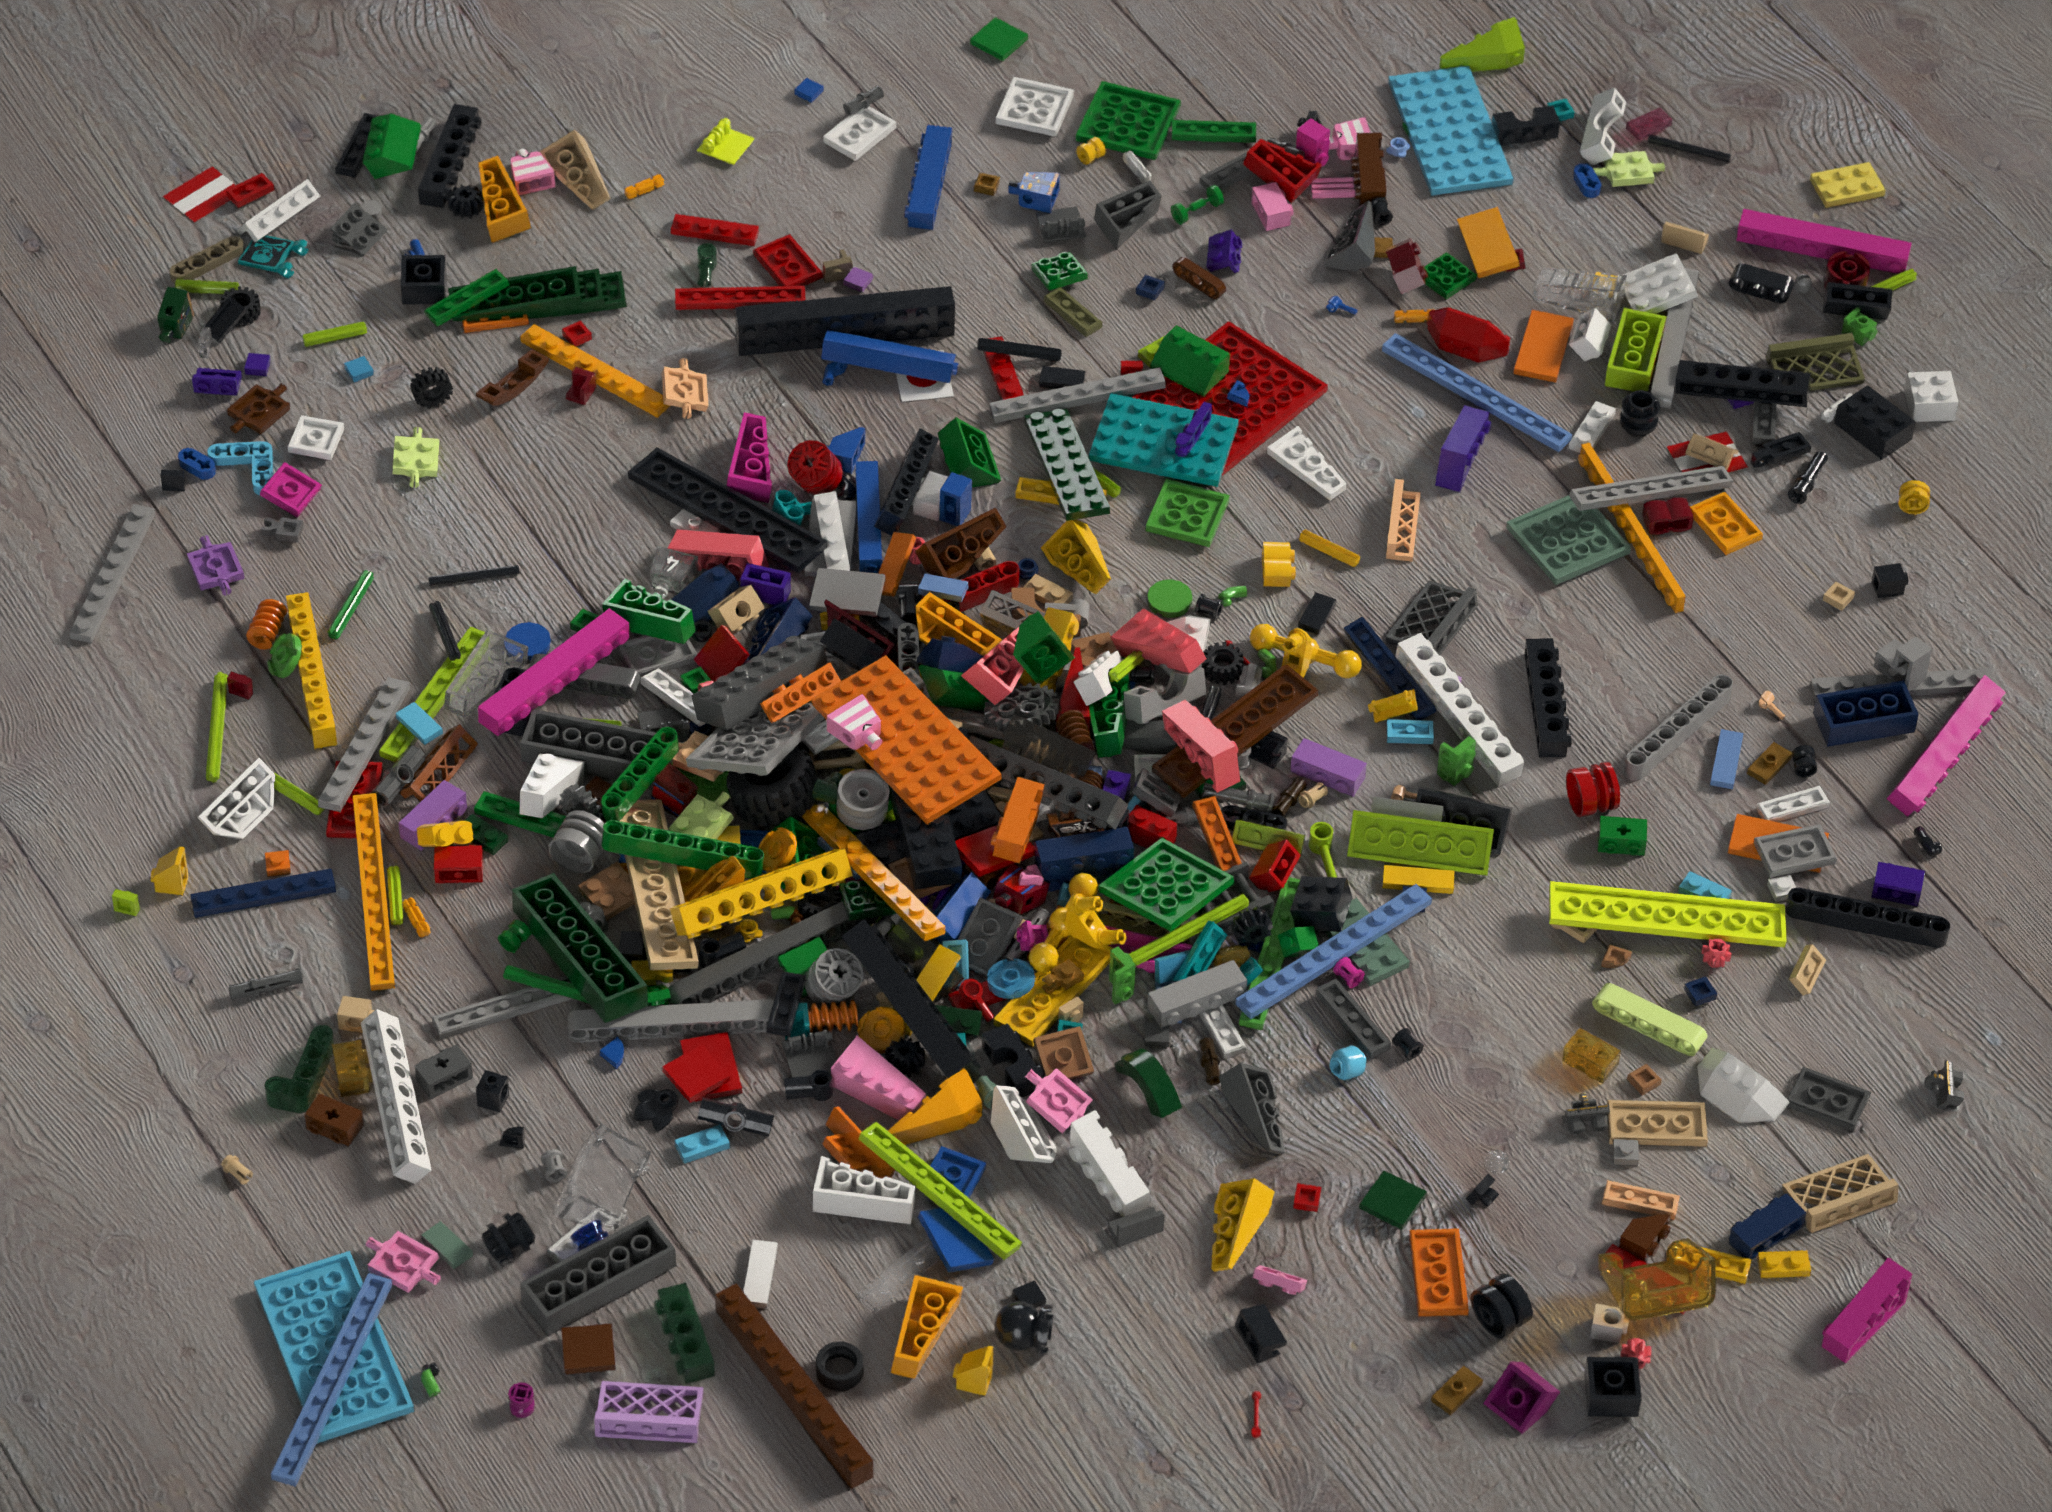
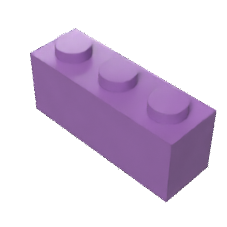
(1328, 767)
(440, 806)

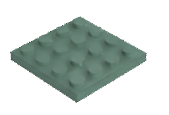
(1567, 539)

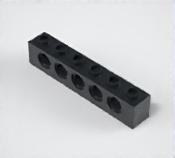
(449, 155)
(1743, 383)
(906, 482)
(1546, 697)

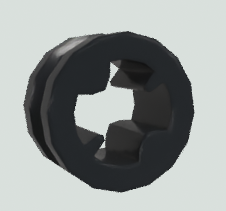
(702, 626)

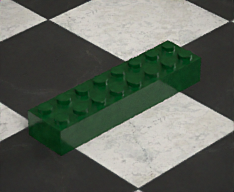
(579, 948)

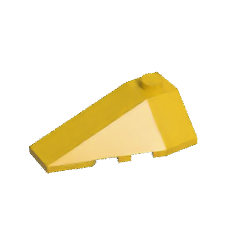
(1078, 555)
(1240, 1212)

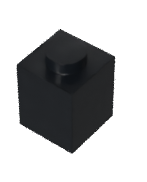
(1889, 580)

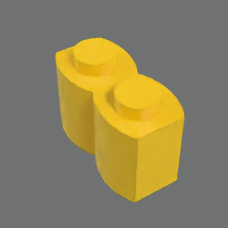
(1277, 564)
(444, 834)

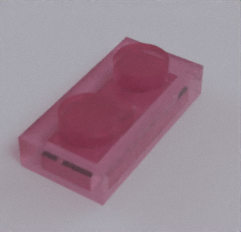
(1649, 123)

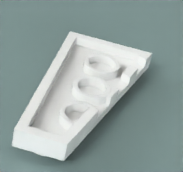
(1304, 461)

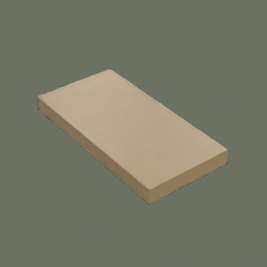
(1658, 1122)

